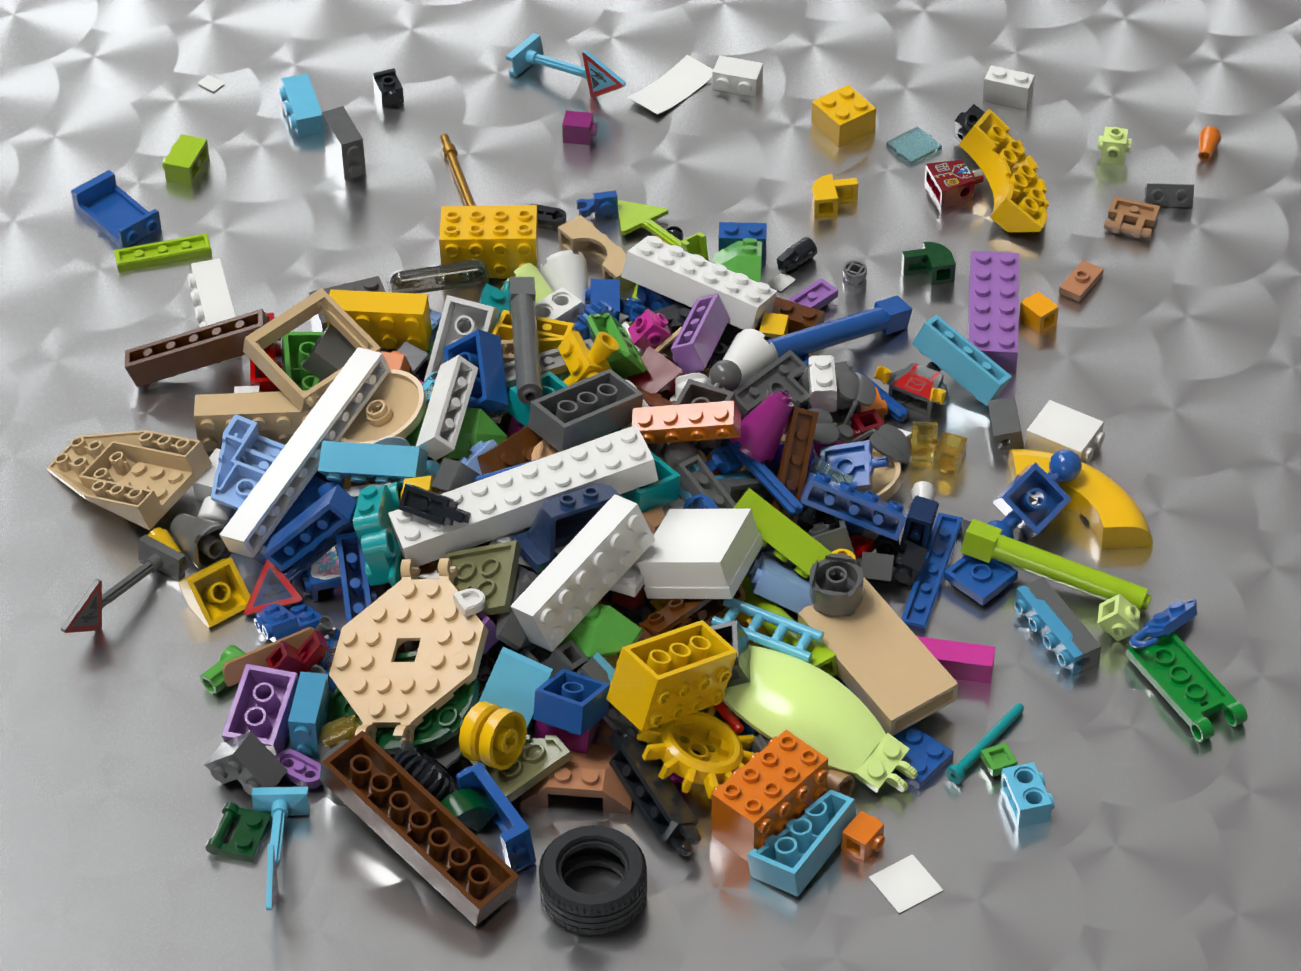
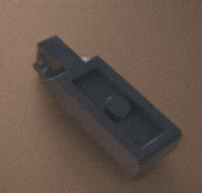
(431, 506)

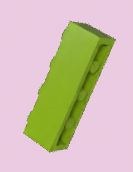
(783, 534)

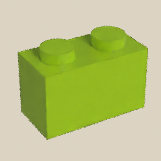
(185, 159)

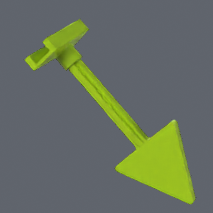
(640, 215)

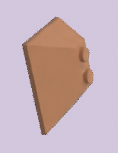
(586, 777)

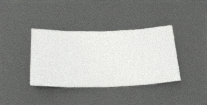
(674, 85)

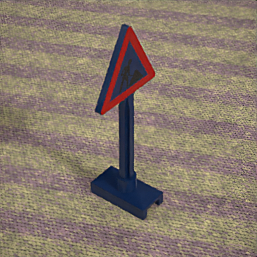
(277, 587)

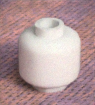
(215, 511)

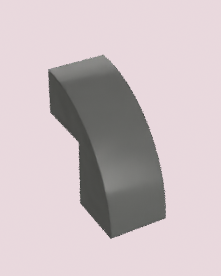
(566, 656)

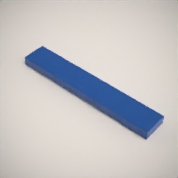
(930, 580)

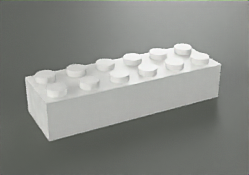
(691, 277)
(583, 573)

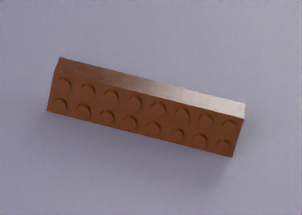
(419, 828)

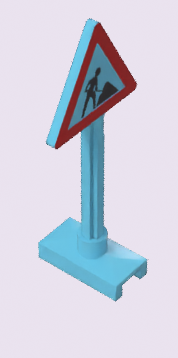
(599, 77)
(279, 803)

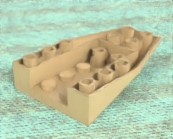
(132, 471)

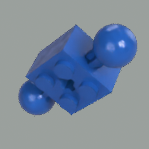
(1044, 488)

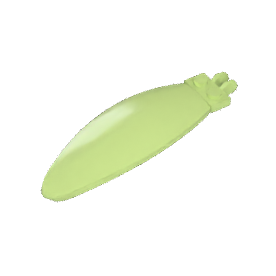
(822, 713)

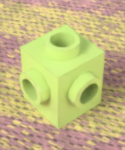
(1114, 145)
(1118, 617)

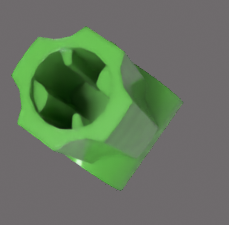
(213, 678)

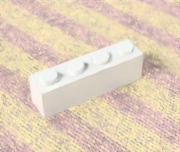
(447, 407)

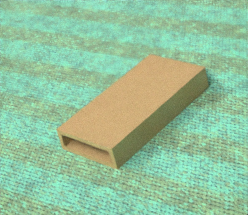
(884, 662)

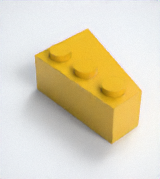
(550, 331)

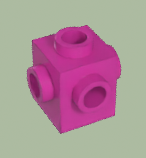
(649, 330)

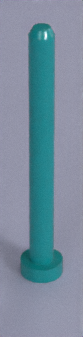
(955, 773)

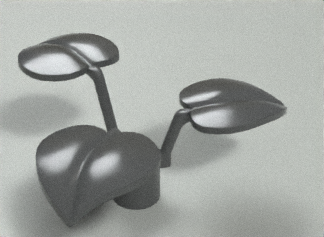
(859, 389)

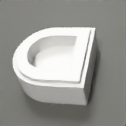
(469, 601)

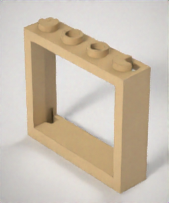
(288, 321)

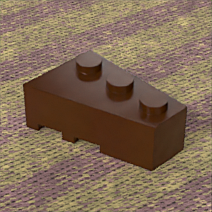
(510, 452)

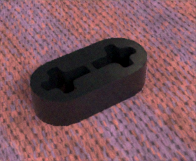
(550, 217)

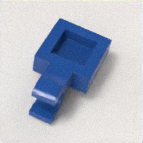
(602, 204)
(632, 308)
(723, 460)

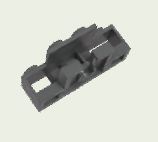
(779, 375)

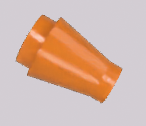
(1208, 139)

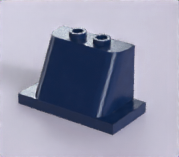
(560, 522)

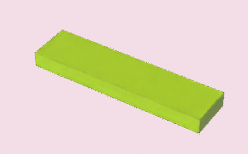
(162, 252)

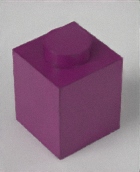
(578, 127)

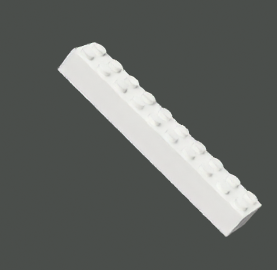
(515, 497)

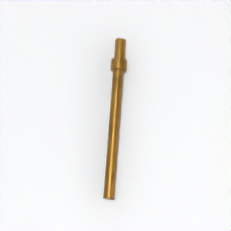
(450, 153)

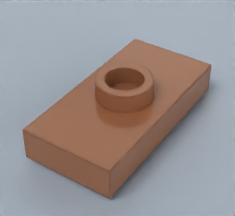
(1081, 281)

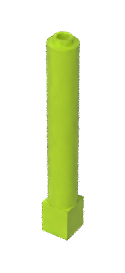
(988, 543)
(822, 656)

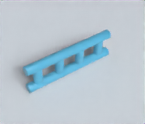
(774, 642)

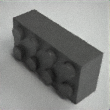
(584, 410)

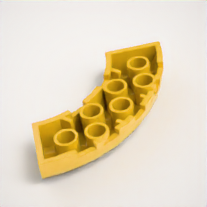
(1098, 498)

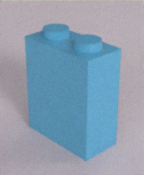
(309, 713)

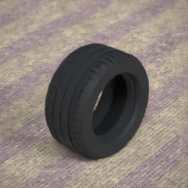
(593, 912)

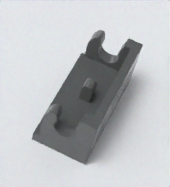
(1006, 422)

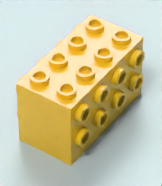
(496, 235)
(671, 675)

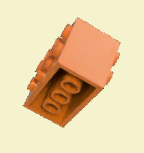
(767, 793)

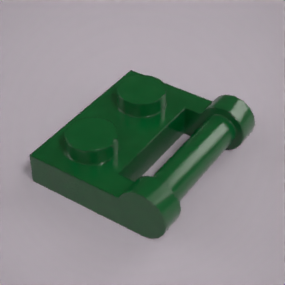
(247, 836)

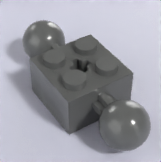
(724, 378)

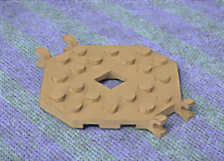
(447, 656)

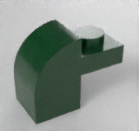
(933, 259)
(470, 807)

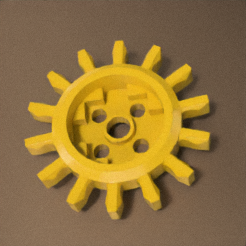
(715, 741)

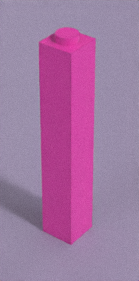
(963, 659)

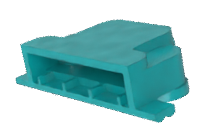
(376, 532)

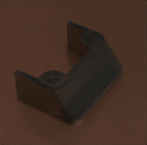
(439, 277)

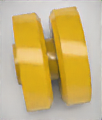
(492, 735)

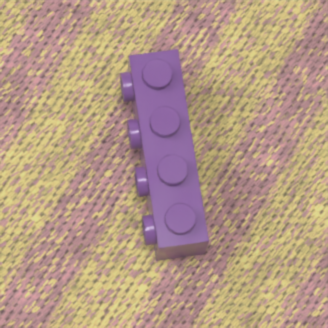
(700, 334)

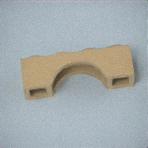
(584, 237)

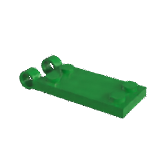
(1186, 684)

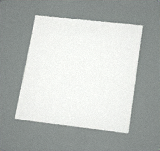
(905, 883)

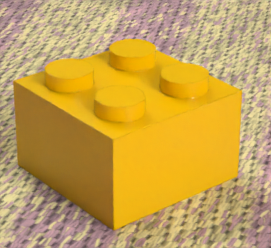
(843, 115)

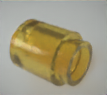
(338, 730)

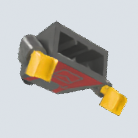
(916, 387)

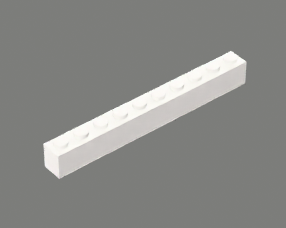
(301, 455)

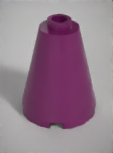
(765, 427)

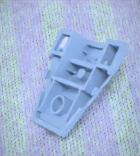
(242, 461)

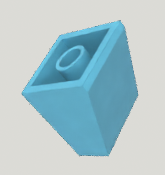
(514, 683)

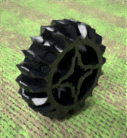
(426, 771)

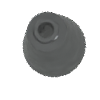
(200, 539)

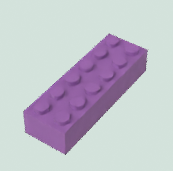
(994, 306)

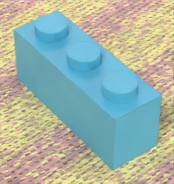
(301, 105)

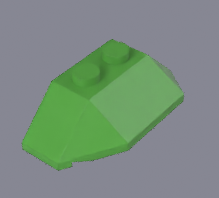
(742, 258)
(625, 360)
(474, 428)
(603, 632)

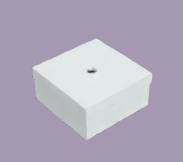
(700, 554)

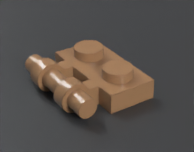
(1132, 212)

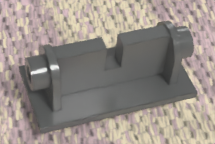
(1169, 194)

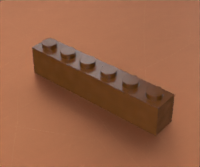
(192, 349)

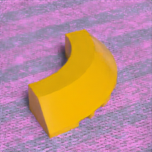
(1012, 175)

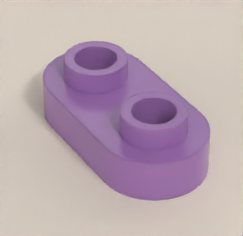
(304, 770)

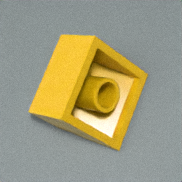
(216, 592)

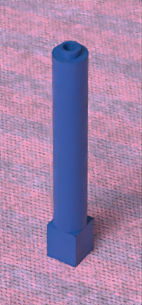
(886, 316)

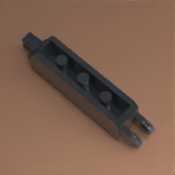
(654, 797)

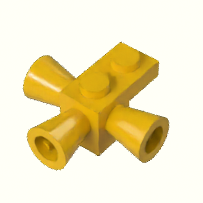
(585, 362)

